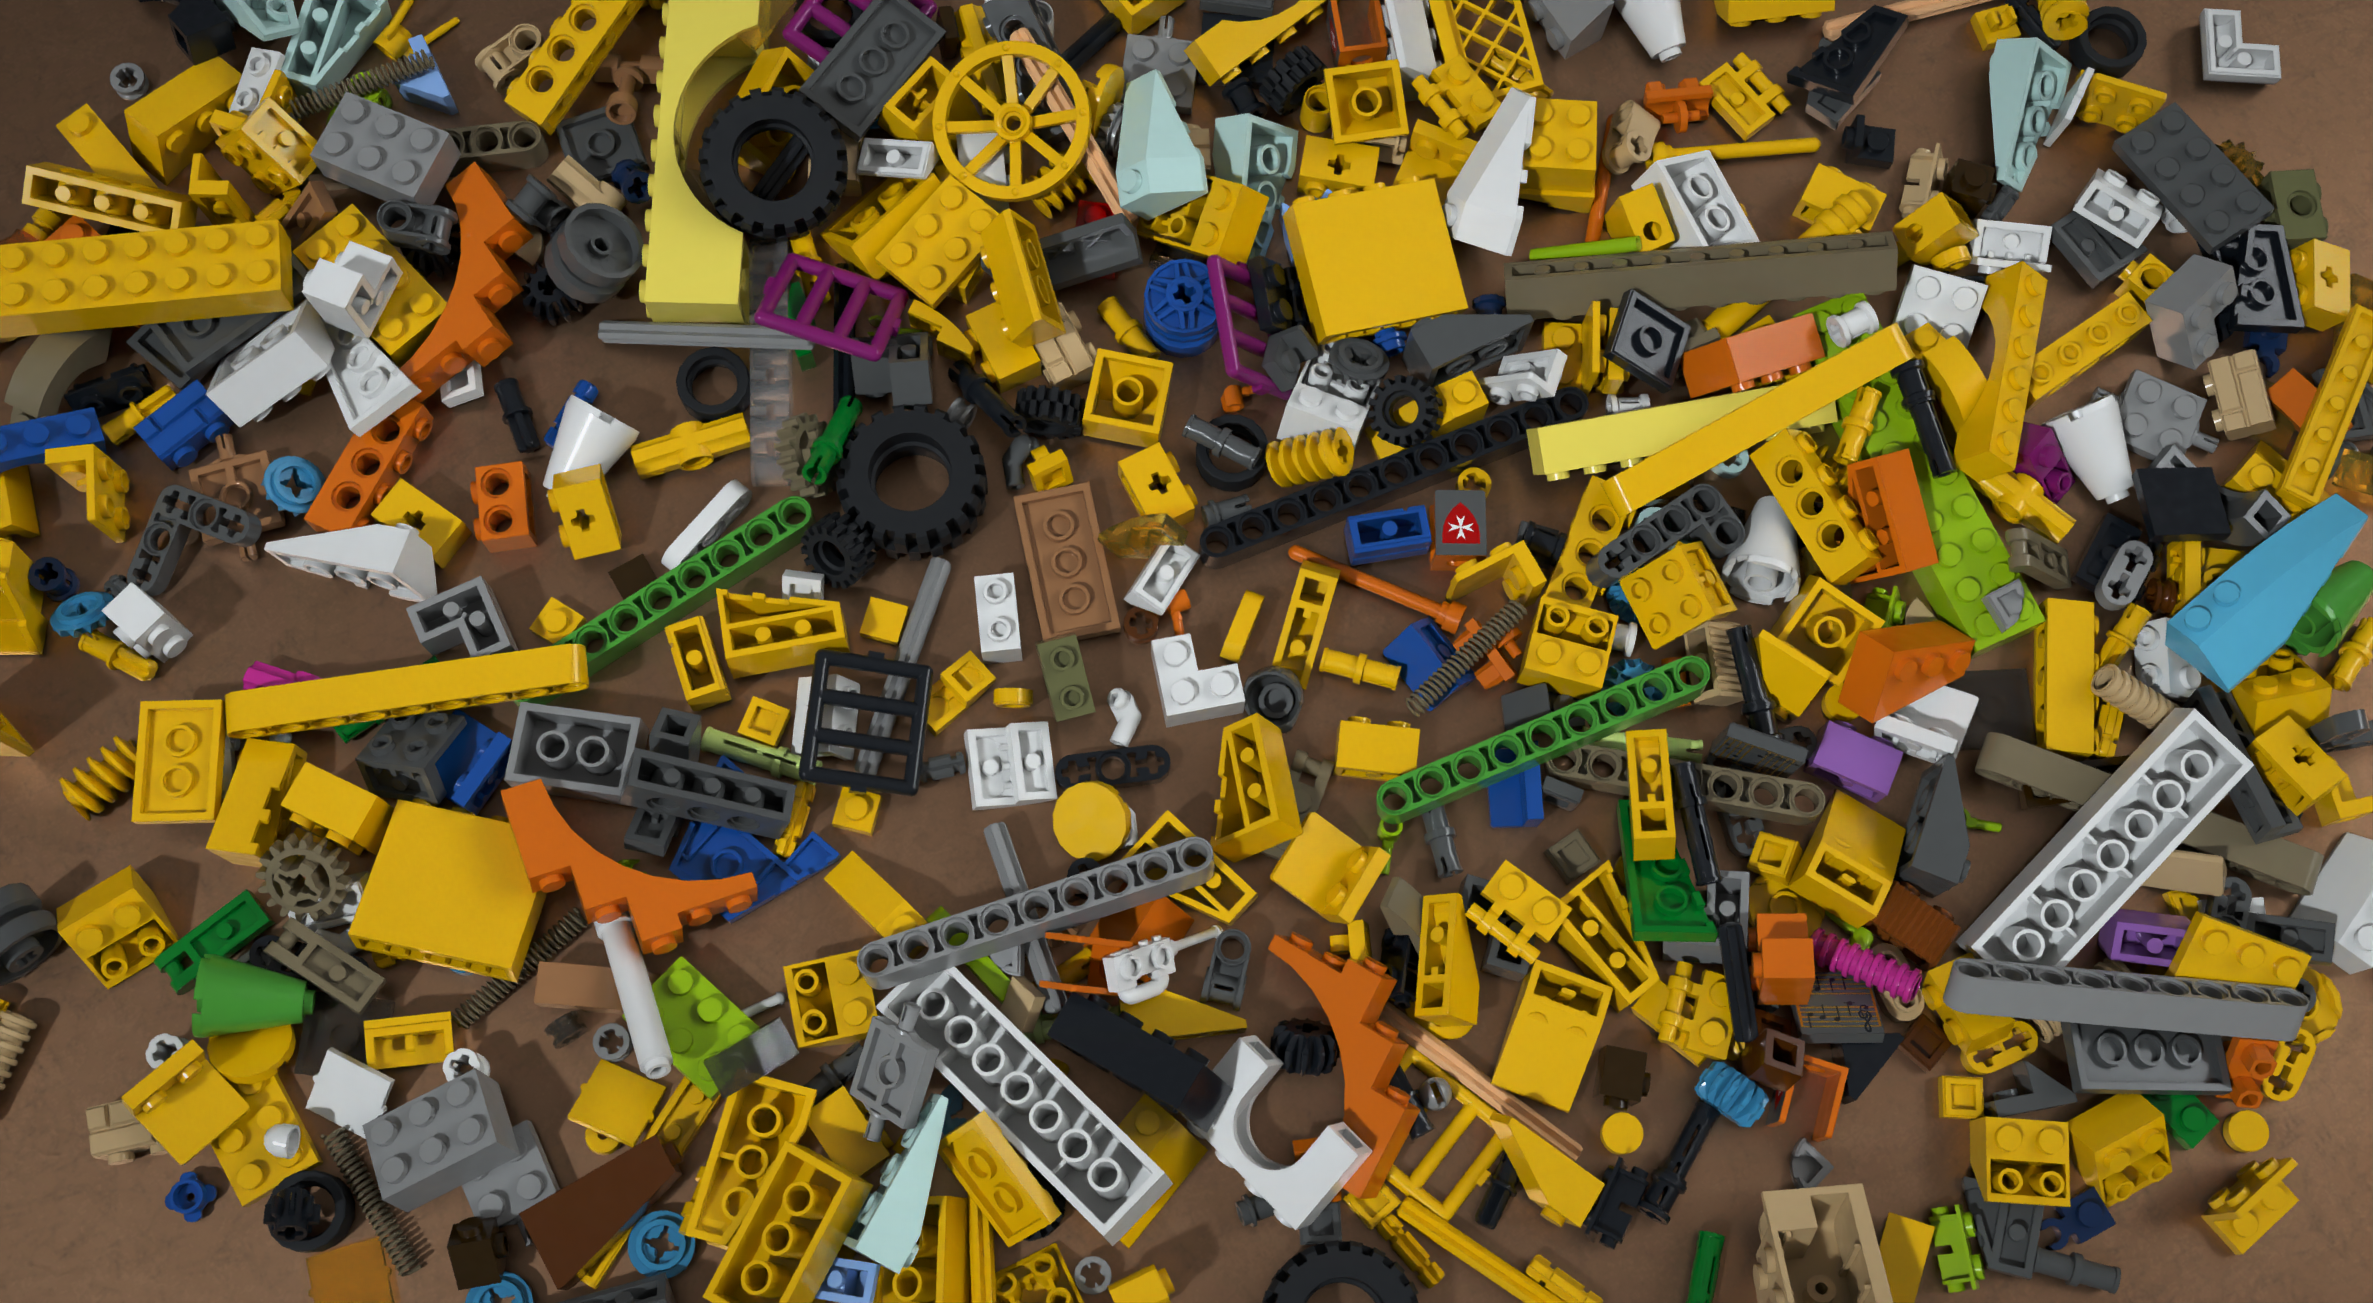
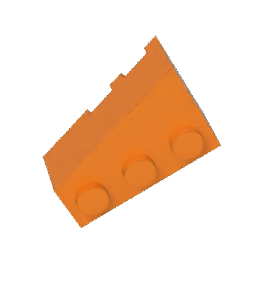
(1753, 355)
(1894, 511)
(1902, 665)

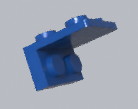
(474, 764)

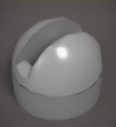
(1428, 1098)

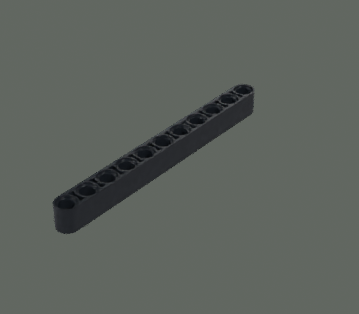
(1379, 489)

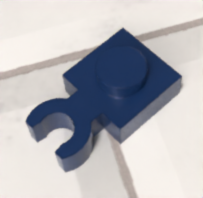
(2267, 348)
(2080, 1221)

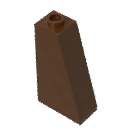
(596, 1211)

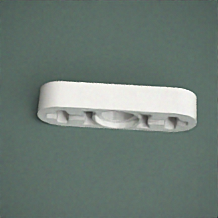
(708, 524)

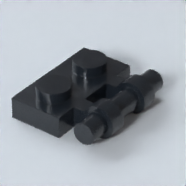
(1276, 295)
(2107, 538)

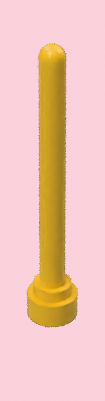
(1738, 150)

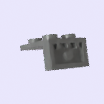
(404, 754)

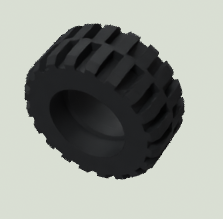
(763, 113)
(908, 435)
(1341, 1263)

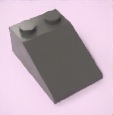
(1462, 343)
(1935, 833)

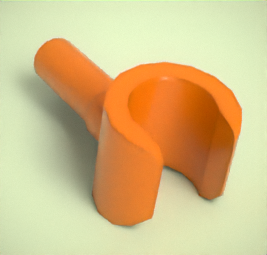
(1233, 398)
(1178, 604)

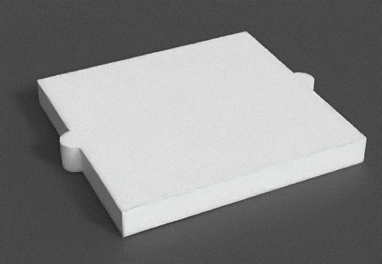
(2068, 107)
(349, 1092)

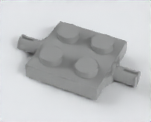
(1168, 57)
(2159, 416)
(893, 1072)
(514, 1184)

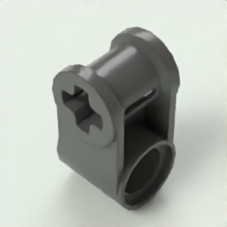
(539, 205)
(425, 226)
(1227, 972)

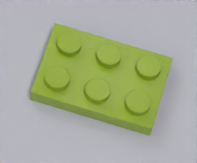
(697, 1021)

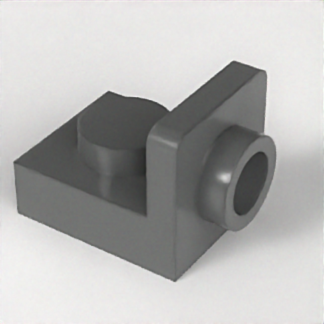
(1285, 353)

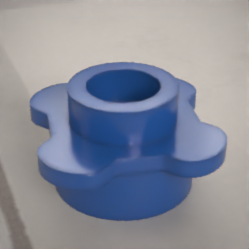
(178, 1196)

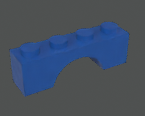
(26, 441)

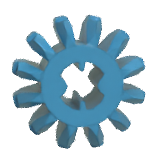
(1731, 1094)

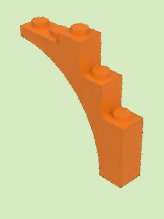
(481, 288)
(606, 888)
(1369, 1052)

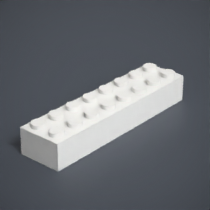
(2110, 845)
(1032, 1102)

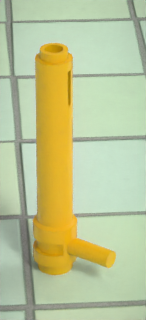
(1844, 218)

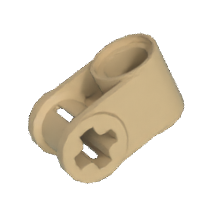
(509, 55)
(1629, 137)

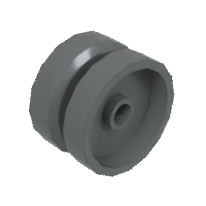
(594, 253)
(26, 932)

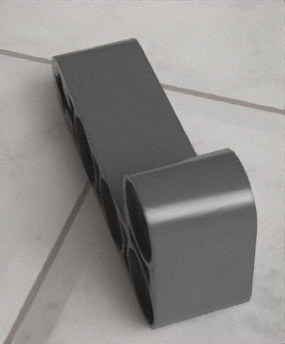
(1656, 538)

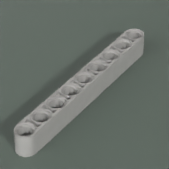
(1017, 908)
(2125, 999)

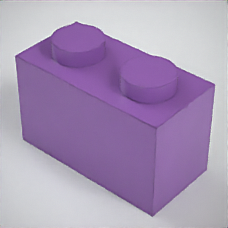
(1854, 760)
(2142, 937)

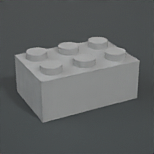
(385, 152)
(573, 751)
(440, 1140)

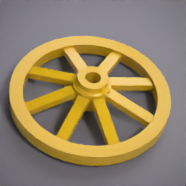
(1006, 115)

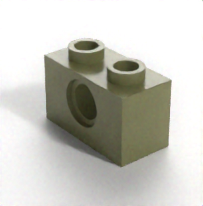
(2302, 194)
(1065, 677)

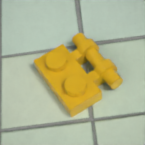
(1464, 91)
(1738, 101)
(1525, 902)
(1710, 1023)

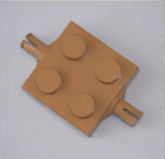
(237, 482)

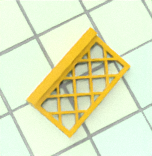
(1451, 44)

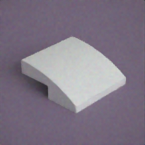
(1010, 765)

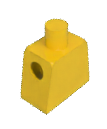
(1640, 215)
(1933, 229)

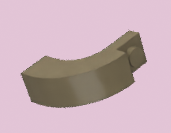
(51, 368)

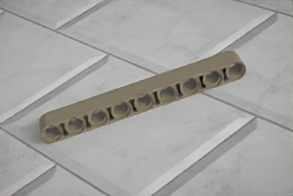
(2056, 776)

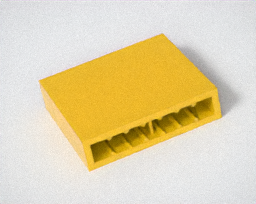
(1373, 259)
(449, 893)

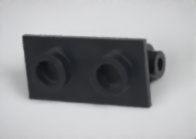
(113, 393)
(1398, 955)
(1619, 1188)

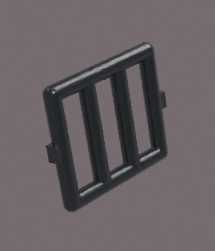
(814, 734)

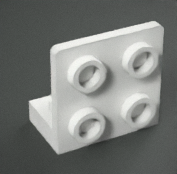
(1930, 725)

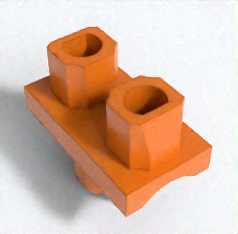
(1679, 104)
(1498, 668)
(2248, 1065)

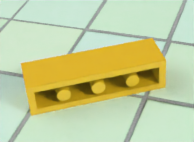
(2063, 678)

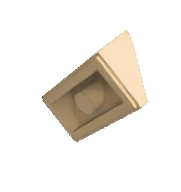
(2190, 873)

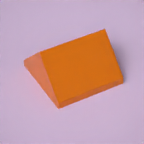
(1142, 922)

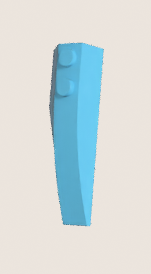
(2263, 595)

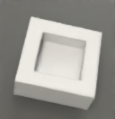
(463, 386)
(802, 584)

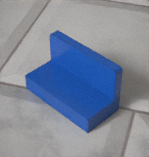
(1420, 652)
(1516, 799)

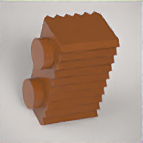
(1914, 926)

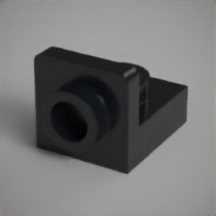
(1868, 144)

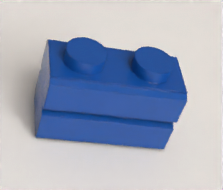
(184, 426)
(1387, 535)

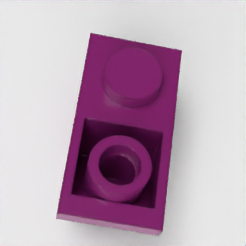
(2044, 461)

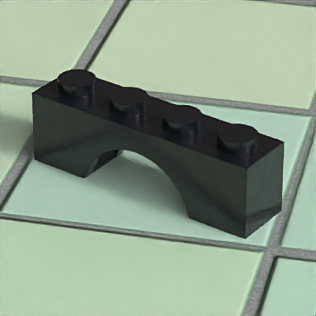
(201, 29)

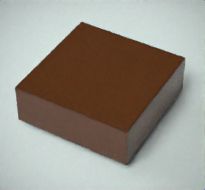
(1924, 1043)

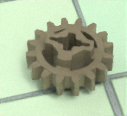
(795, 450)
(284, 881)

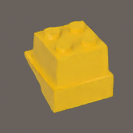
(1562, 155)
(21, 619)

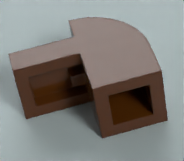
(1774, 1056)

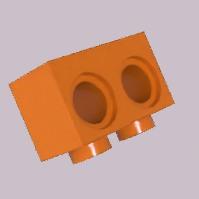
(513, 505)

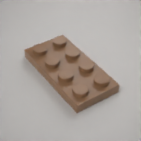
(1066, 562)

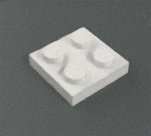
(1942, 301)

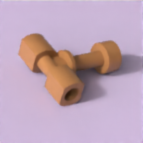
(629, 78)

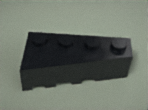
(1141, 1059)

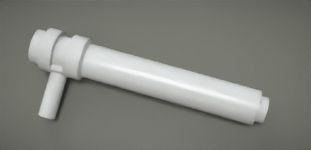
(636, 996)

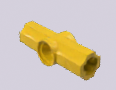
(973, 37)
(691, 446)
(2022, 500)

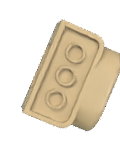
(1819, 1248)

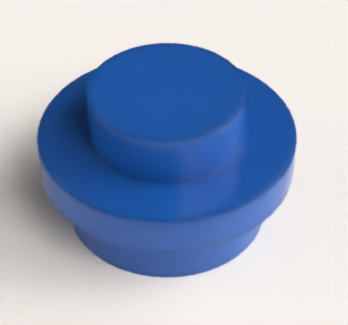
(1391, 341)

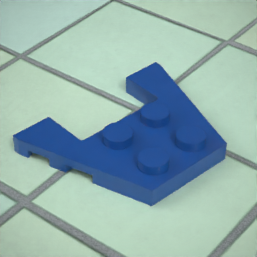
(722, 852)

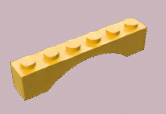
(1231, 43)
(1992, 433)

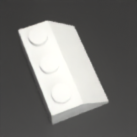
(1410, 41)
(1697, 201)
(272, 365)
(2345, 898)

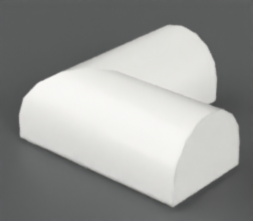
(2228, 58)

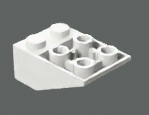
(1325, 401)

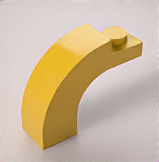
(1950, 373)

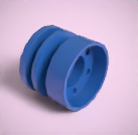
(1170, 323)

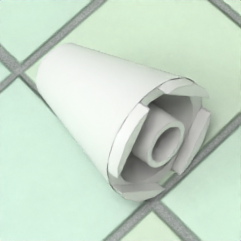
(1656, 26)
(587, 439)
(2096, 447)
(1768, 558)

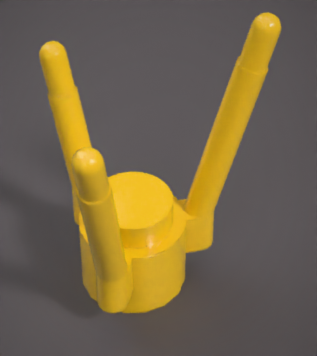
(394, 37)

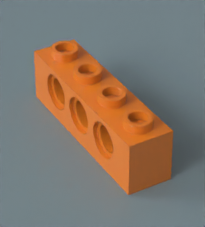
(348, 476)

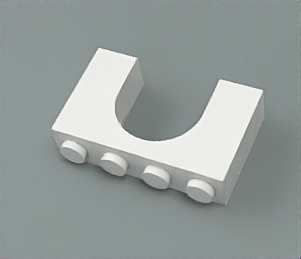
(1295, 1190)

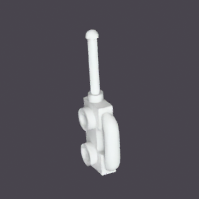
(1149, 958)

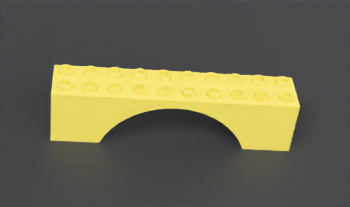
(692, 257)

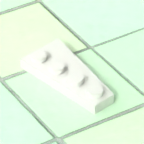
(365, 381)

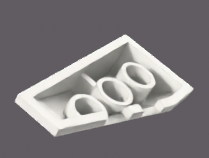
(1485, 195)
(366, 555)

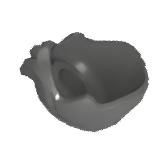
(1274, 695)

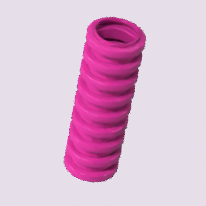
(1866, 966)

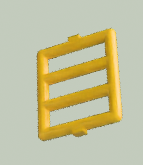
(1478, 1170)

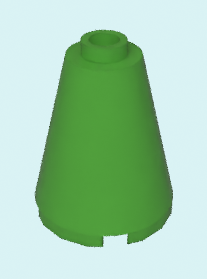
(2333, 609)
(246, 998)

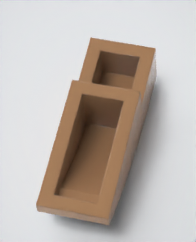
(579, 987)

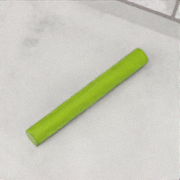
(1592, 248)

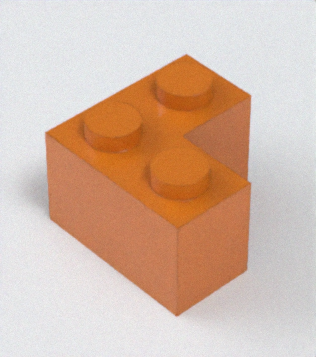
(1781, 959)

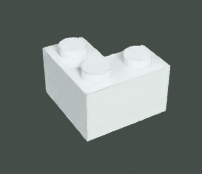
(352, 288)
(1190, 693)

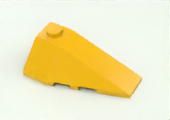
(743, 1151)

